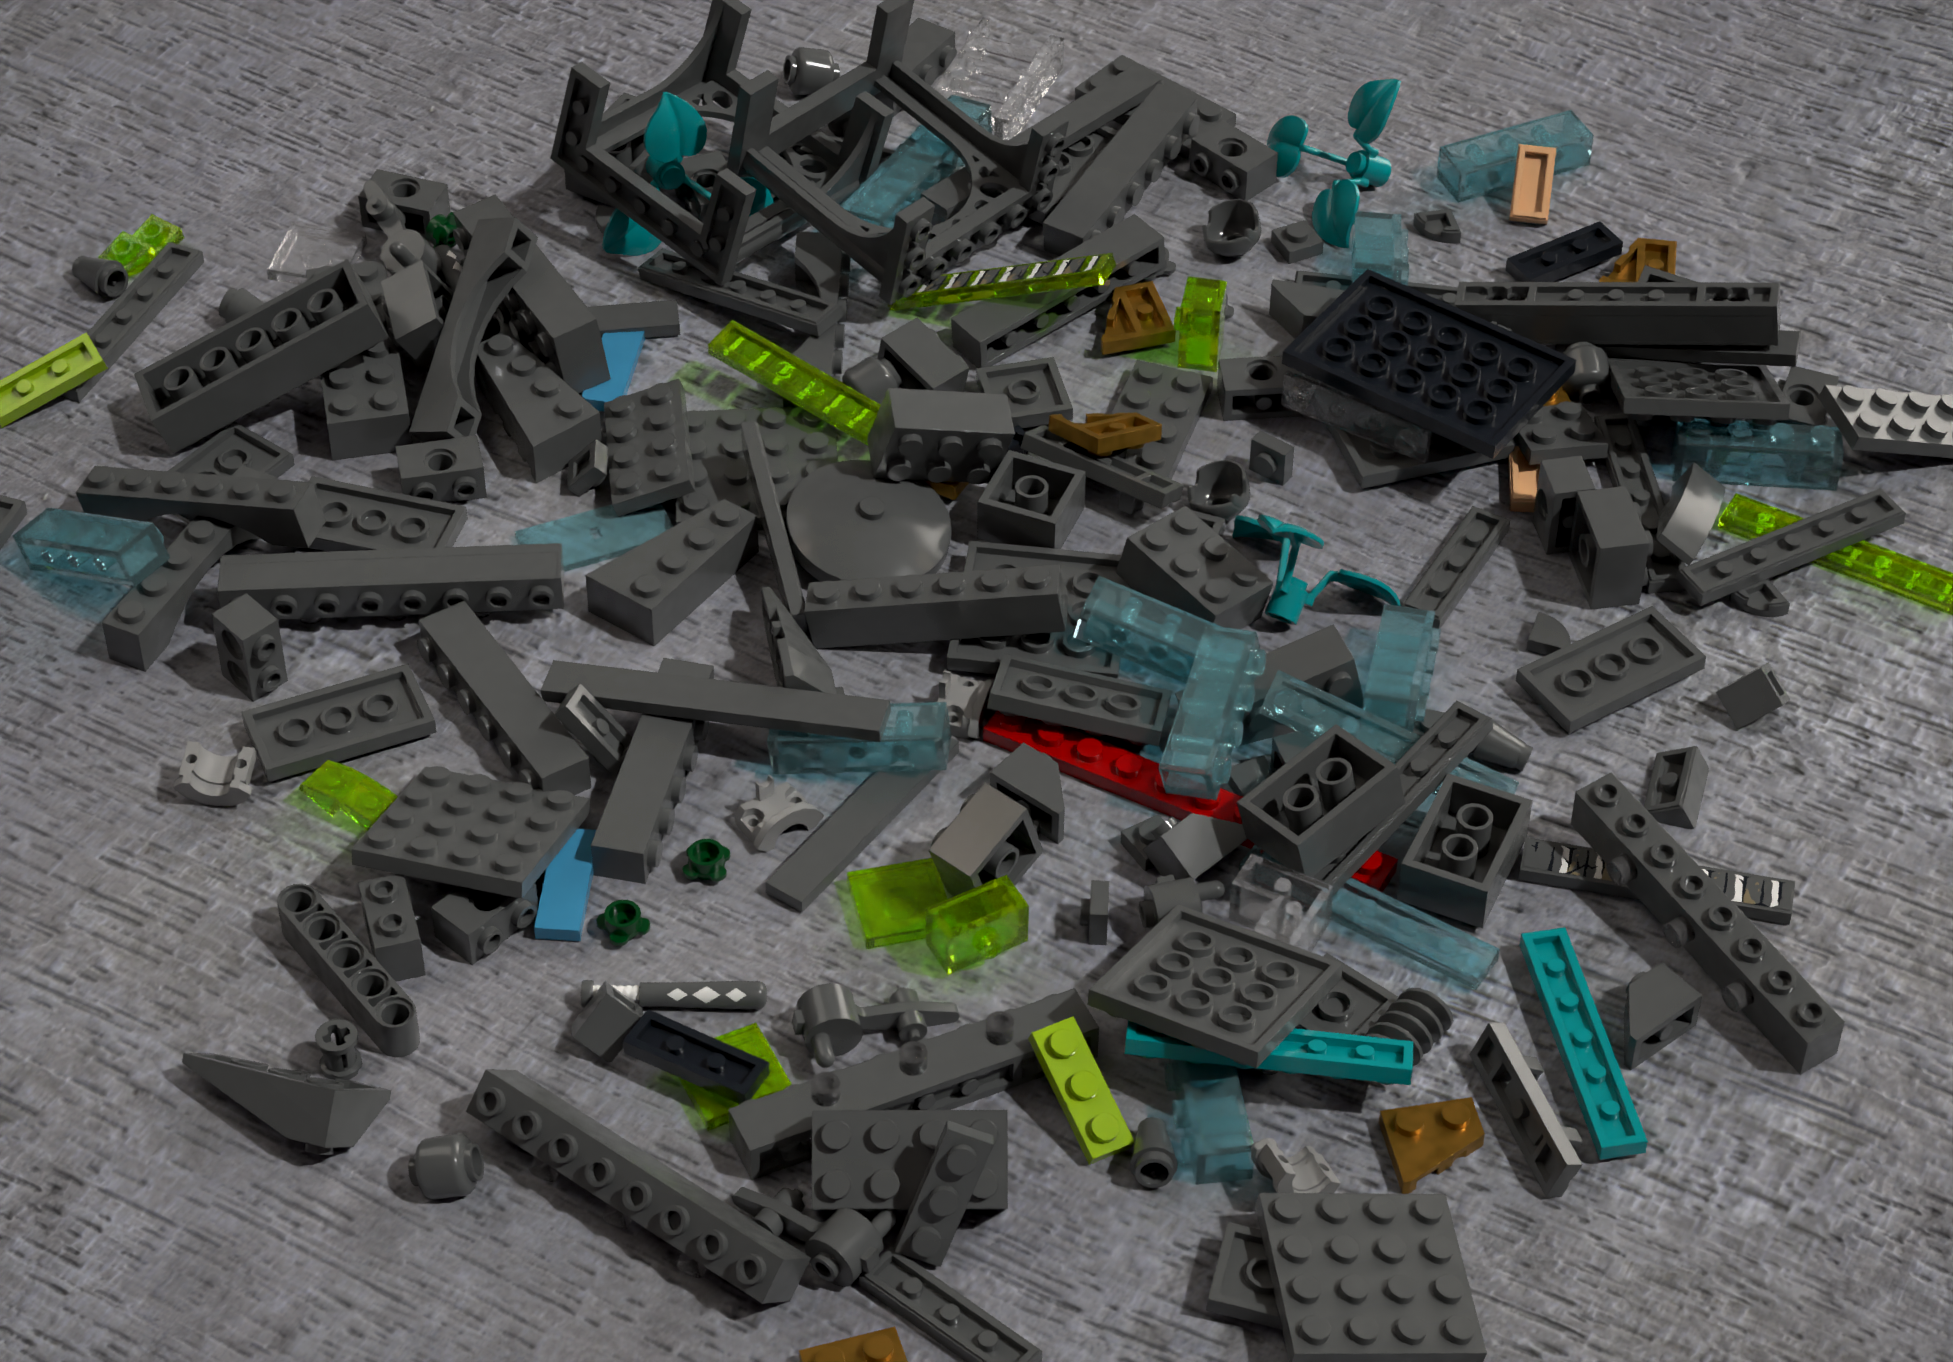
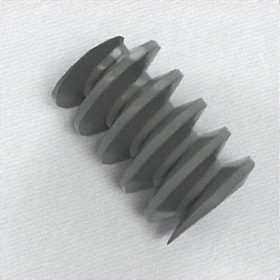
(1416, 1018)

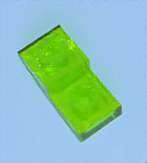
(144, 245)
(346, 789)

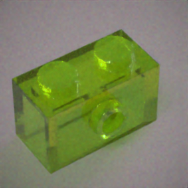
(1201, 324)
(977, 924)

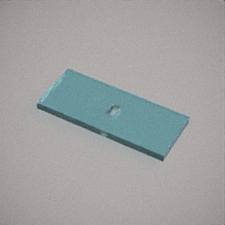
(616, 533)

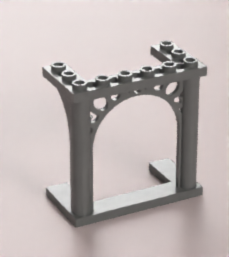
(708, 75)
(899, 254)

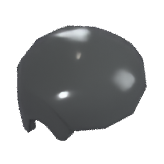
(1232, 228)
(1220, 489)

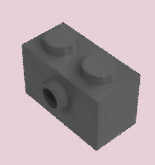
(923, 359)

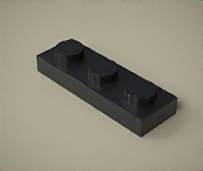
(1565, 255)
(696, 1057)

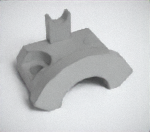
(965, 703)
(215, 778)
(773, 812)
(1296, 1174)

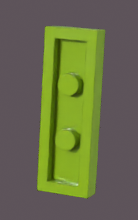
(48, 378)
(1081, 1090)

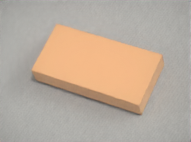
(1532, 184)
(1522, 482)

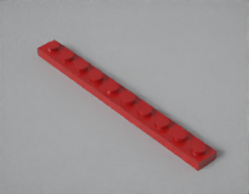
(1136, 779)

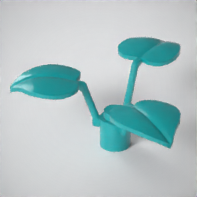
(669, 135)
(1336, 207)
(1289, 592)

